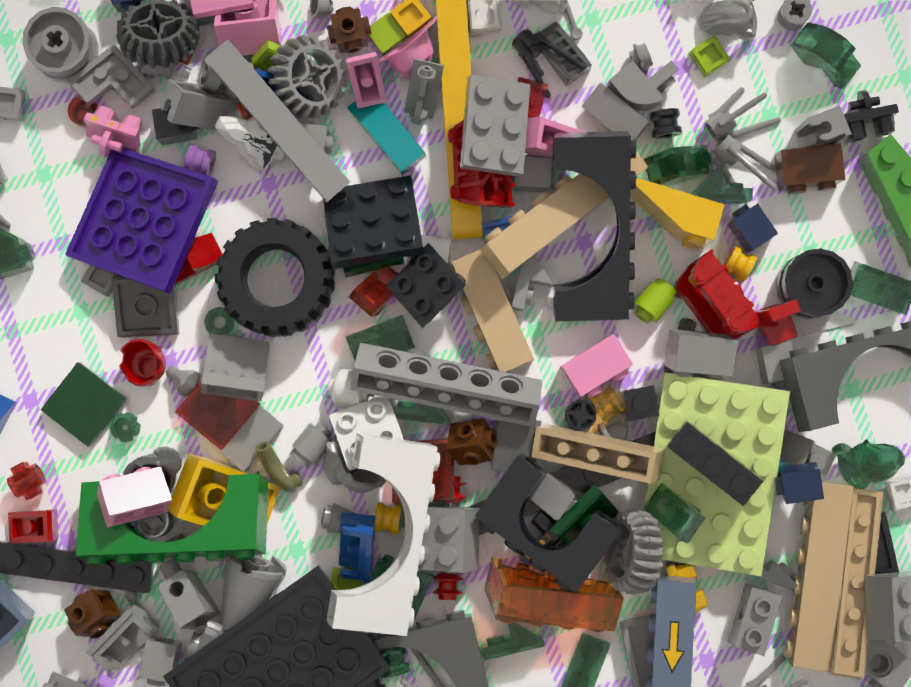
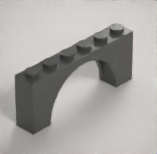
(817, 375)
(448, 642)

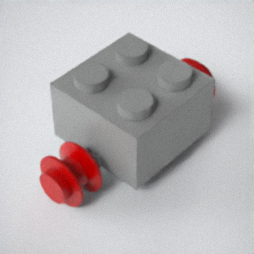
(451, 543)

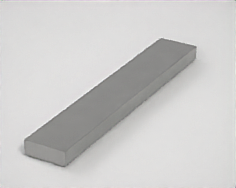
(276, 120)

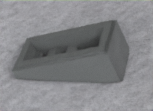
(575, 73)

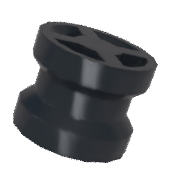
(665, 123)
(584, 415)

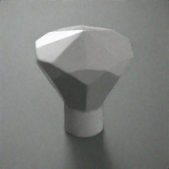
(184, 379)

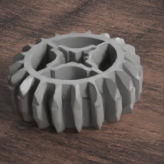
(294, 66)
(636, 553)

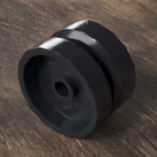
(829, 273)

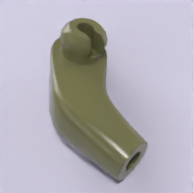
(276, 470)

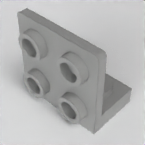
(235, 367)

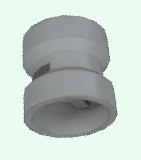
(150, 525)

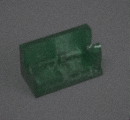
(881, 288)
(388, 334)

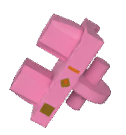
(112, 134)

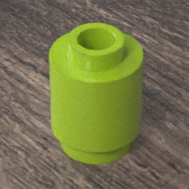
(654, 301)

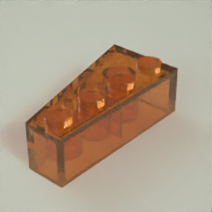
(537, 600)

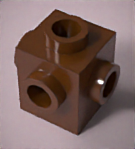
(353, 39)
(471, 442)
(92, 613)

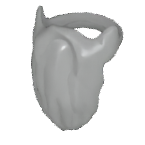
(730, 18)

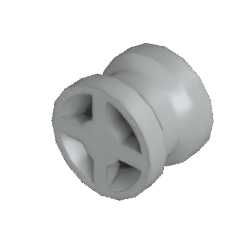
(790, 18)

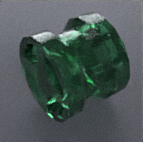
(396, 658)

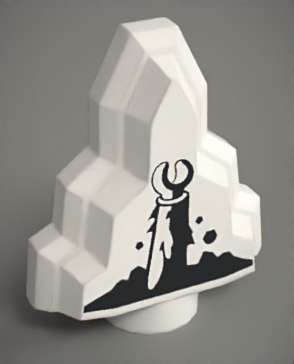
(250, 140)

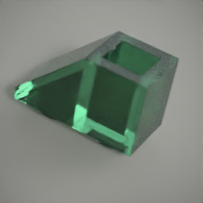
(679, 165)

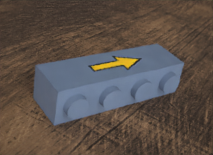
(673, 631)

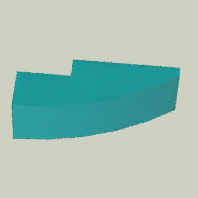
(389, 135)

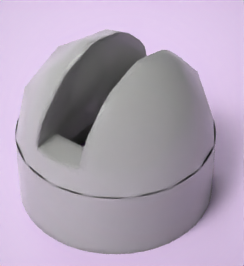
(321, 8)

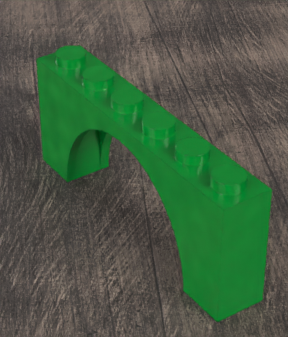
(234, 530)

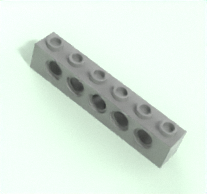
(446, 384)

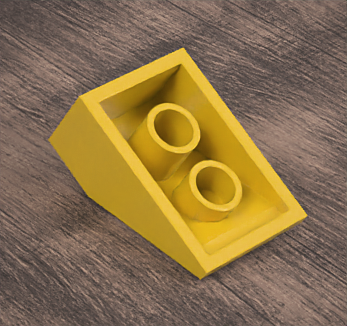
(680, 213)
(203, 487)

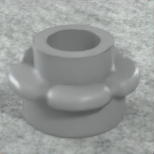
(641, 56)

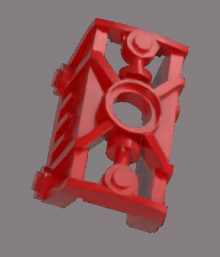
(469, 184)
(716, 298)

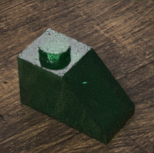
(15, 255)

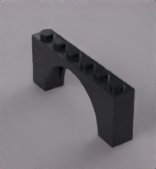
(604, 290)

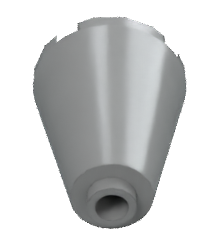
(248, 586)

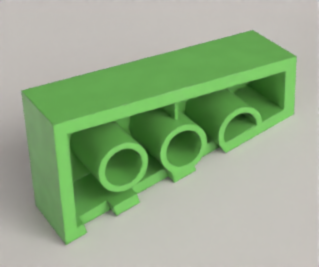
(889, 175)

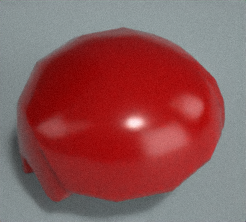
(142, 362)

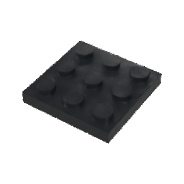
(373, 223)

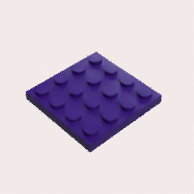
(142, 219)

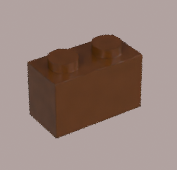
(809, 167)

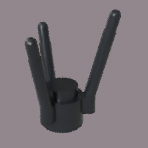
(529, 48)

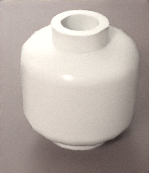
(340, 390)

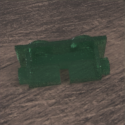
(586, 662)

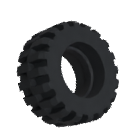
(240, 256)

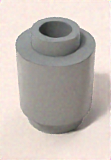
(311, 444)

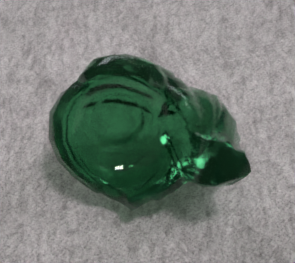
(868, 462)

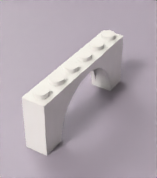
(387, 601)

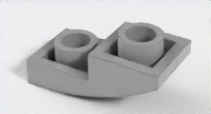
(614, 112)

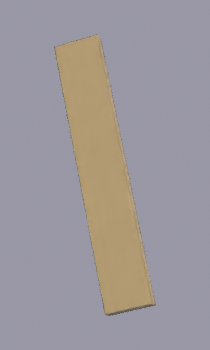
(860, 560)

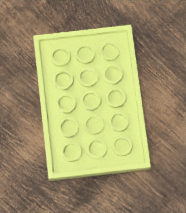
(751, 428)

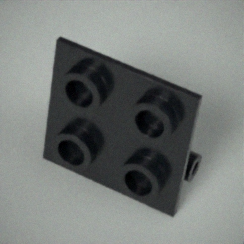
(426, 285)

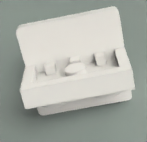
(369, 418)

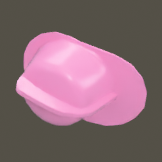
(417, 47)

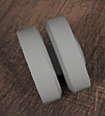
(59, 43)

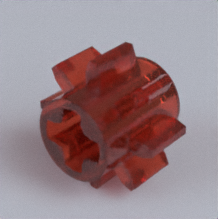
(26, 480)

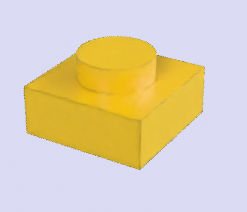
(410, 16)

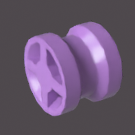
(200, 160)

